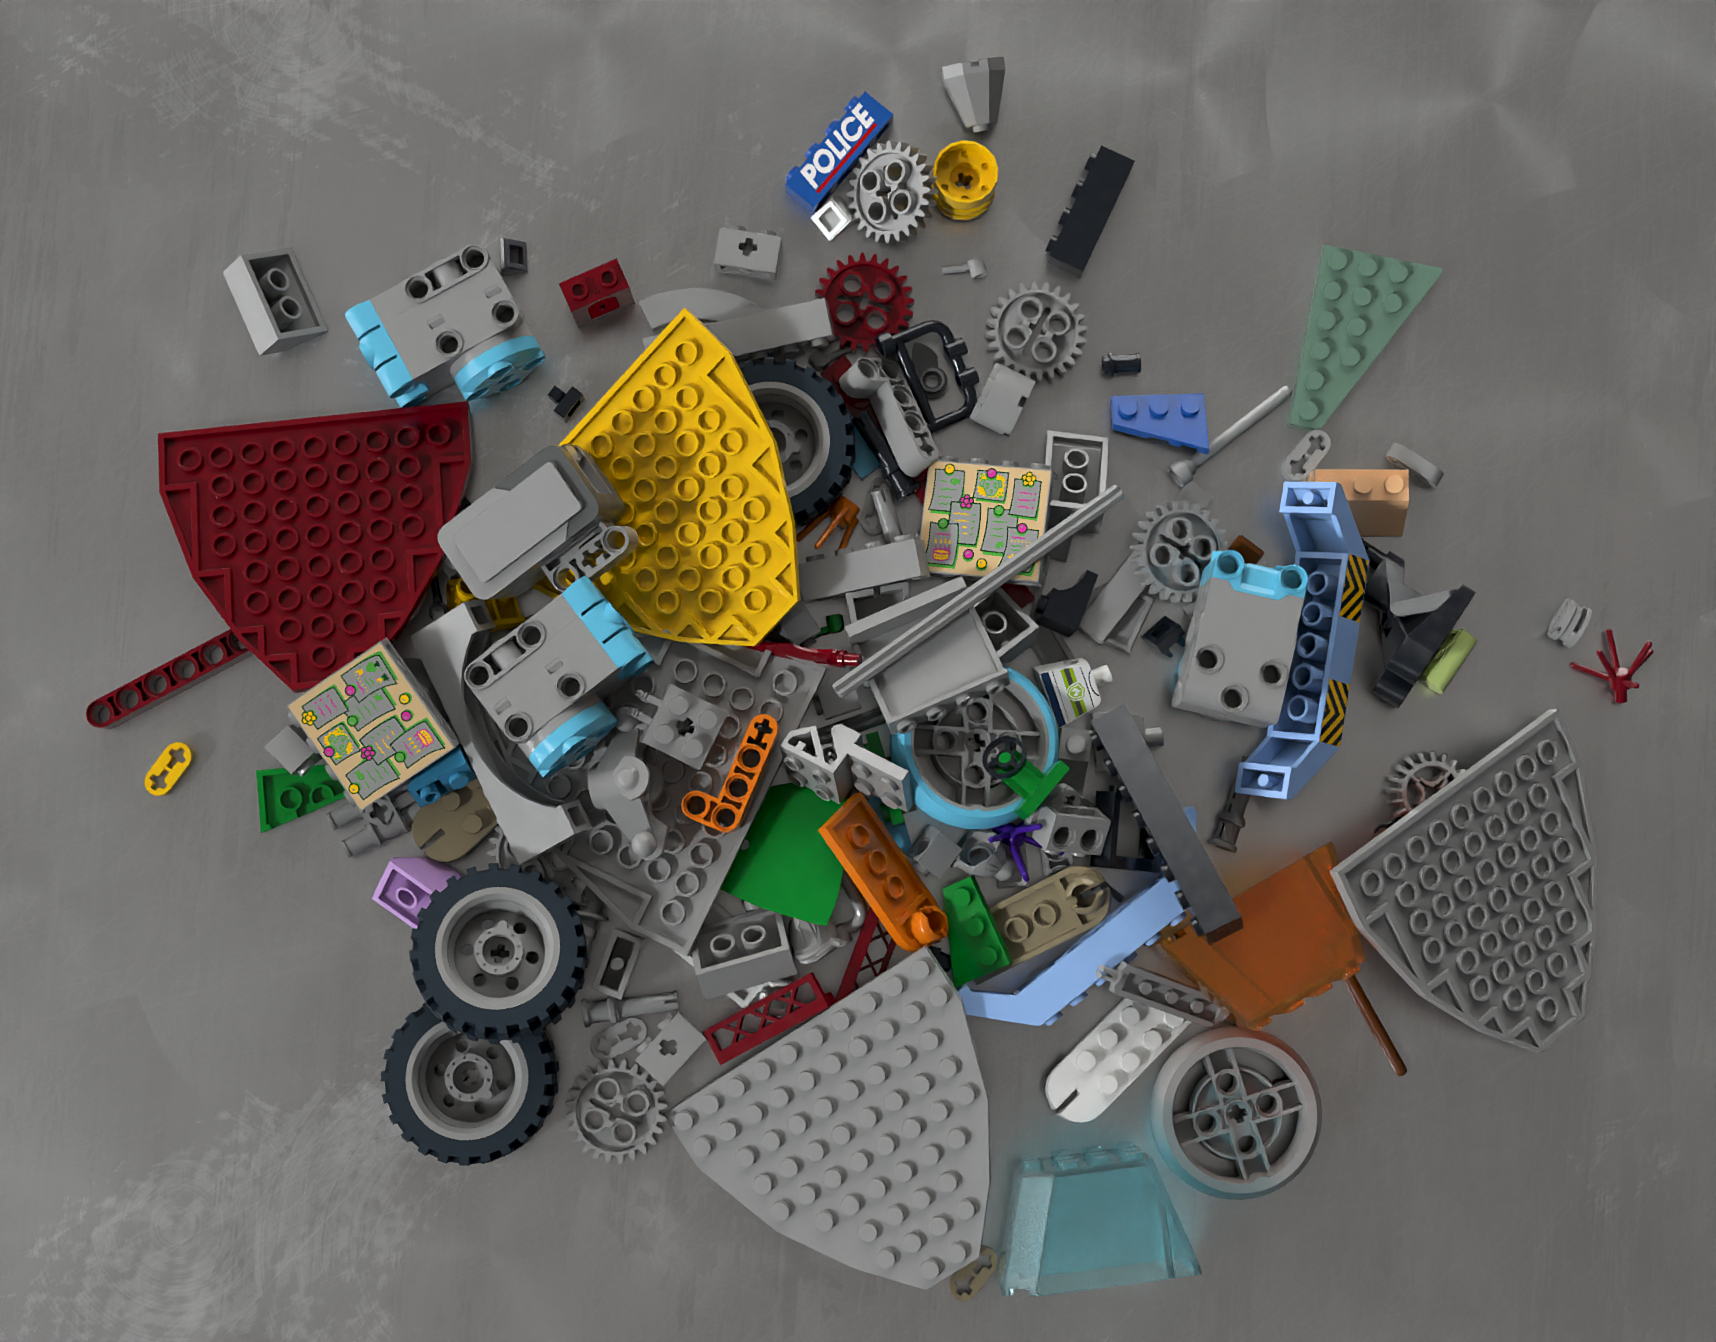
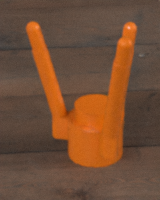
(842, 514)

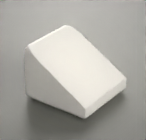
(833, 217)

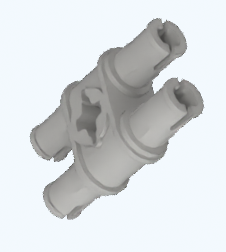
(375, 830)

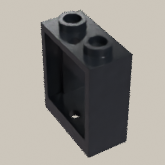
(1109, 804)

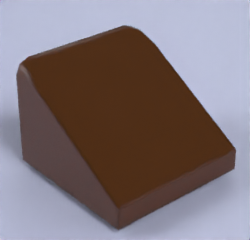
(1248, 550)

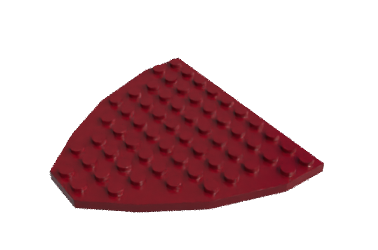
(317, 526)

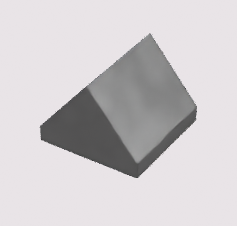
(512, 256)

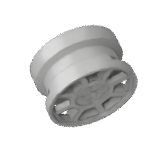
(1569, 623)

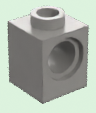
(933, 852)

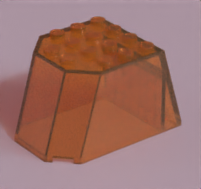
(1289, 950)

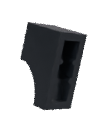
(1065, 608)

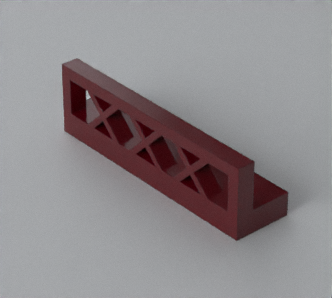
(860, 952)
(778, 1026)

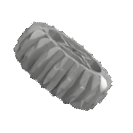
(1447, 771)

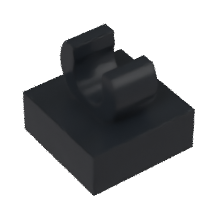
(566, 403)
(1164, 635)

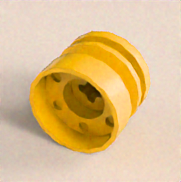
(972, 166)

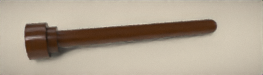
(1376, 1026)

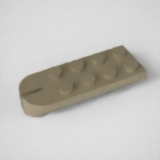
(462, 816)
(1049, 914)

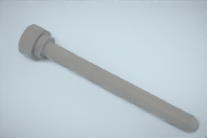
(1183, 470)

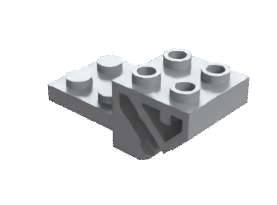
(853, 766)

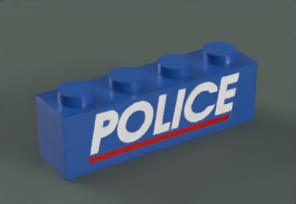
(838, 153)

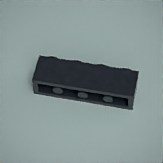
(1090, 211)

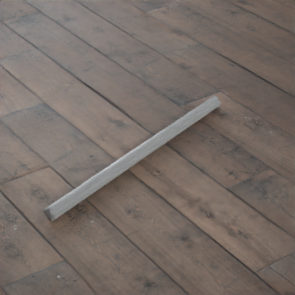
(978, 591)

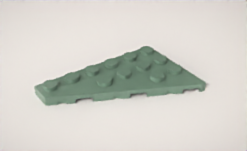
(1351, 319)

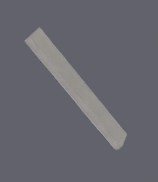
(1125, 585)

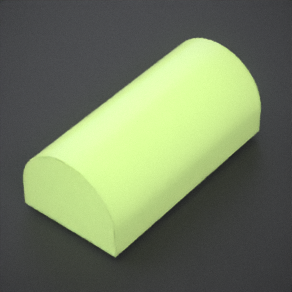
(1448, 660)

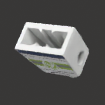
(1071, 687)

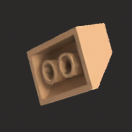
(1374, 496)

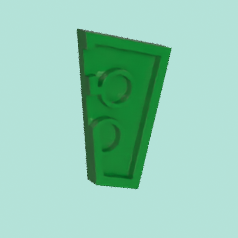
(289, 796)
(972, 933)

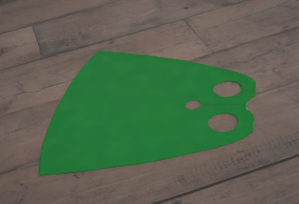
(787, 858)

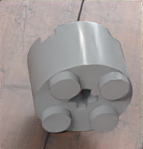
(1002, 399)

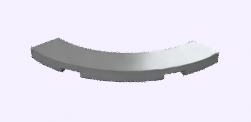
(705, 305)

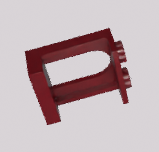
(597, 288)

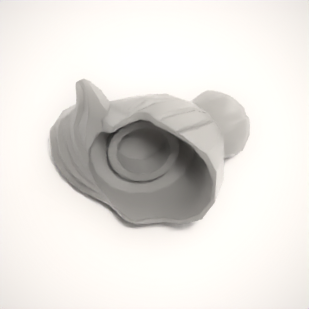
(984, 858)
(812, 941)

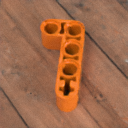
(737, 772)

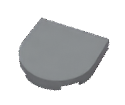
(1129, 626)

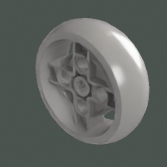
(1249, 1085)

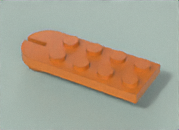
(884, 875)

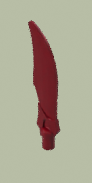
(822, 656)

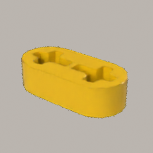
(163, 765)

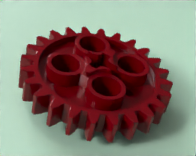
(870, 276)

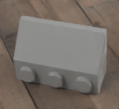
(274, 300)
(742, 953)

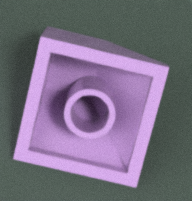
(409, 884)

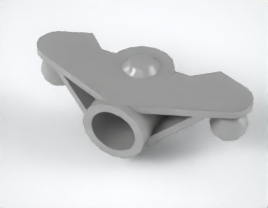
(629, 787)

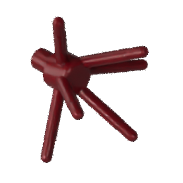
(1619, 678)

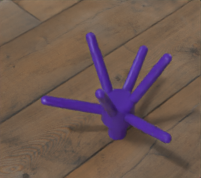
(1014, 837)

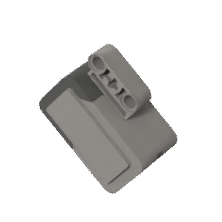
(538, 526)

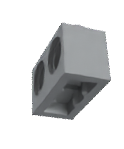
(1071, 829)

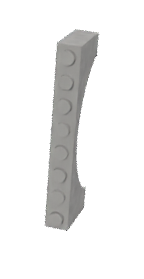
(527, 816)

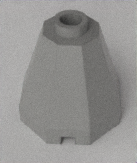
(976, 90)

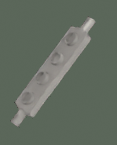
(1163, 994)

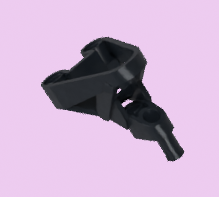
(1410, 623)

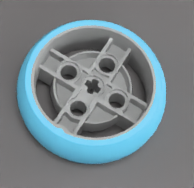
(972, 800)

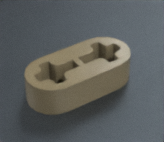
(979, 1278)

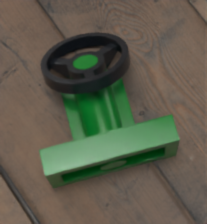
(1023, 775)

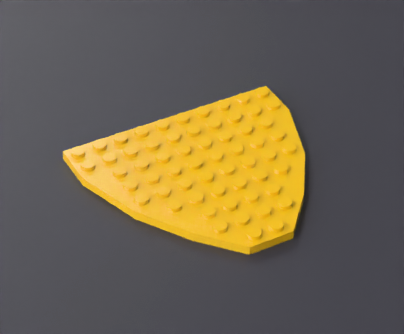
(699, 491)

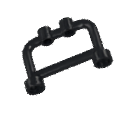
(953, 349)

